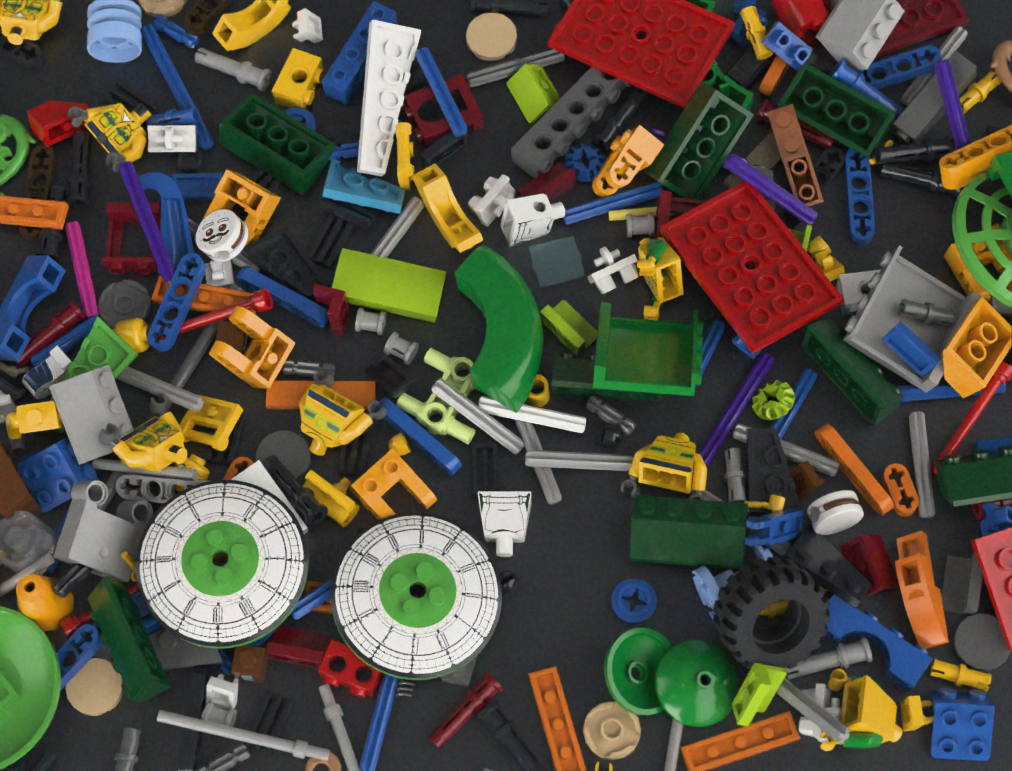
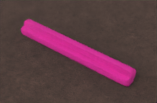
(81, 269)

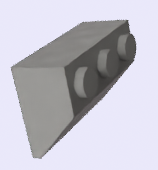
(859, 30)
(86, 407)

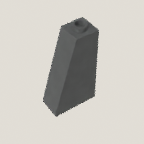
(929, 105)

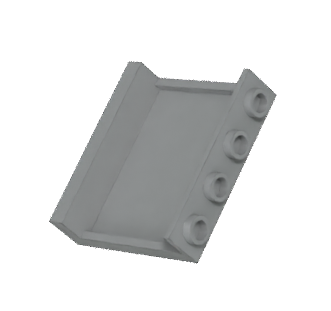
(879, 314)

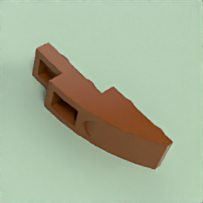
(795, 155)

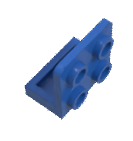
(54, 473)
(962, 724)

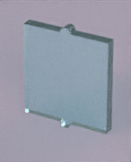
(556, 261)

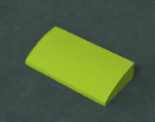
(389, 285)

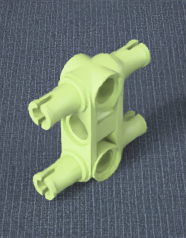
(436, 405)

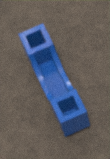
(35, 281)
(903, 661)

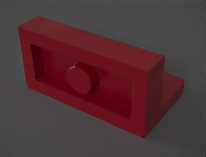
(551, 183)
(336, 304)
(871, 559)
(298, 646)

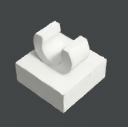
(308, 26)
(219, 274)
(222, 692)

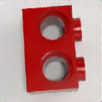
(349, 674)

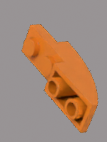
(919, 591)

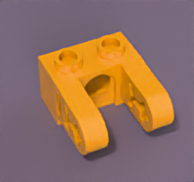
(629, 155)
(256, 199)
(985, 256)
(264, 355)
(382, 477)

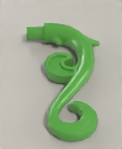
(23, 140)

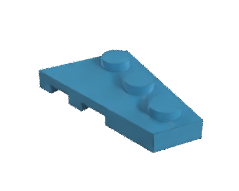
(354, 188)

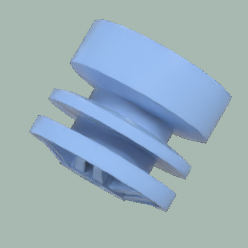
(114, 30)

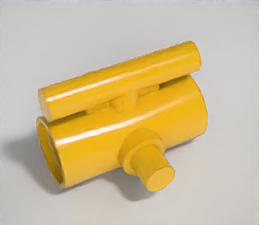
(334, 497)

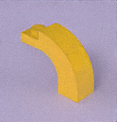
(251, 24)
(445, 210)

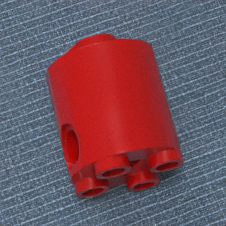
(803, 17)

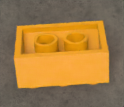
(976, 349)

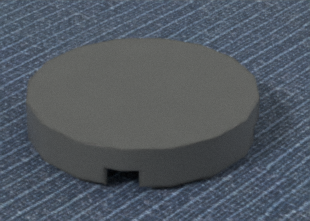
(124, 302)
(290, 450)
(980, 643)

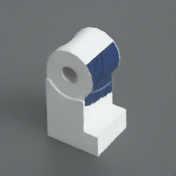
(47, 373)

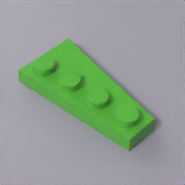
(101, 349)

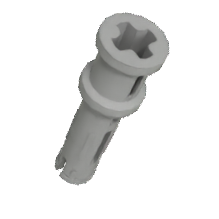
(244, 71)
(840, 656)

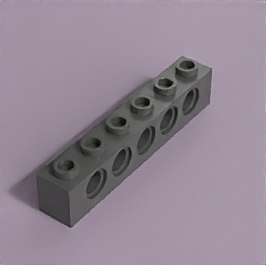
(560, 116)

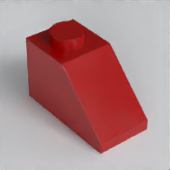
(51, 122)

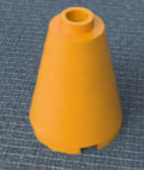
(40, 603)

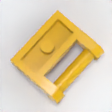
(405, 151)
(215, 415)

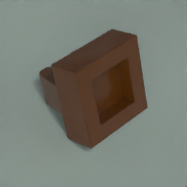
(806, 480)

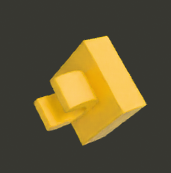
(829, 265)
(912, 713)

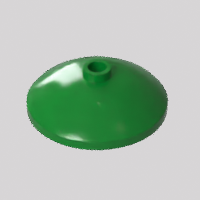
(640, 651)
(680, 685)

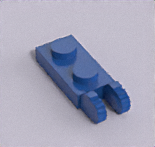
(776, 527)

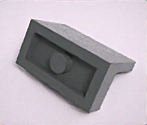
(961, 585)

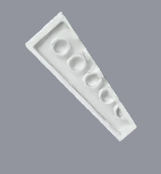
(387, 71)

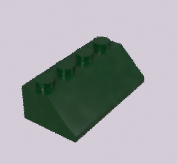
(838, 110)
(699, 142)
(276, 143)
(851, 371)
(576, 377)
(975, 477)
(689, 532)
(127, 640)

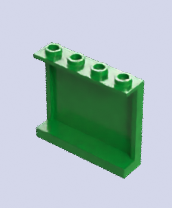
(648, 354)

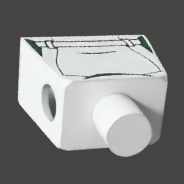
(529, 218)
(504, 518)

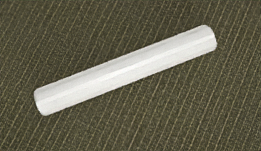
(535, 415)

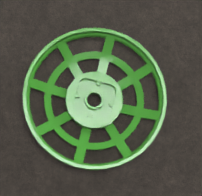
(963, 240)

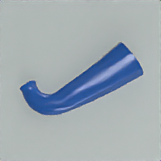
(174, 219)

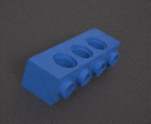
(349, 67)

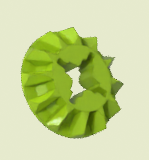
(771, 409)

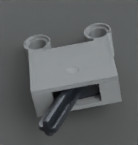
(96, 539)

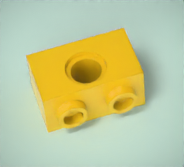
(297, 67)

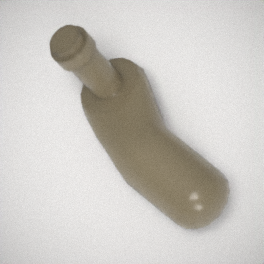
(12, 371)

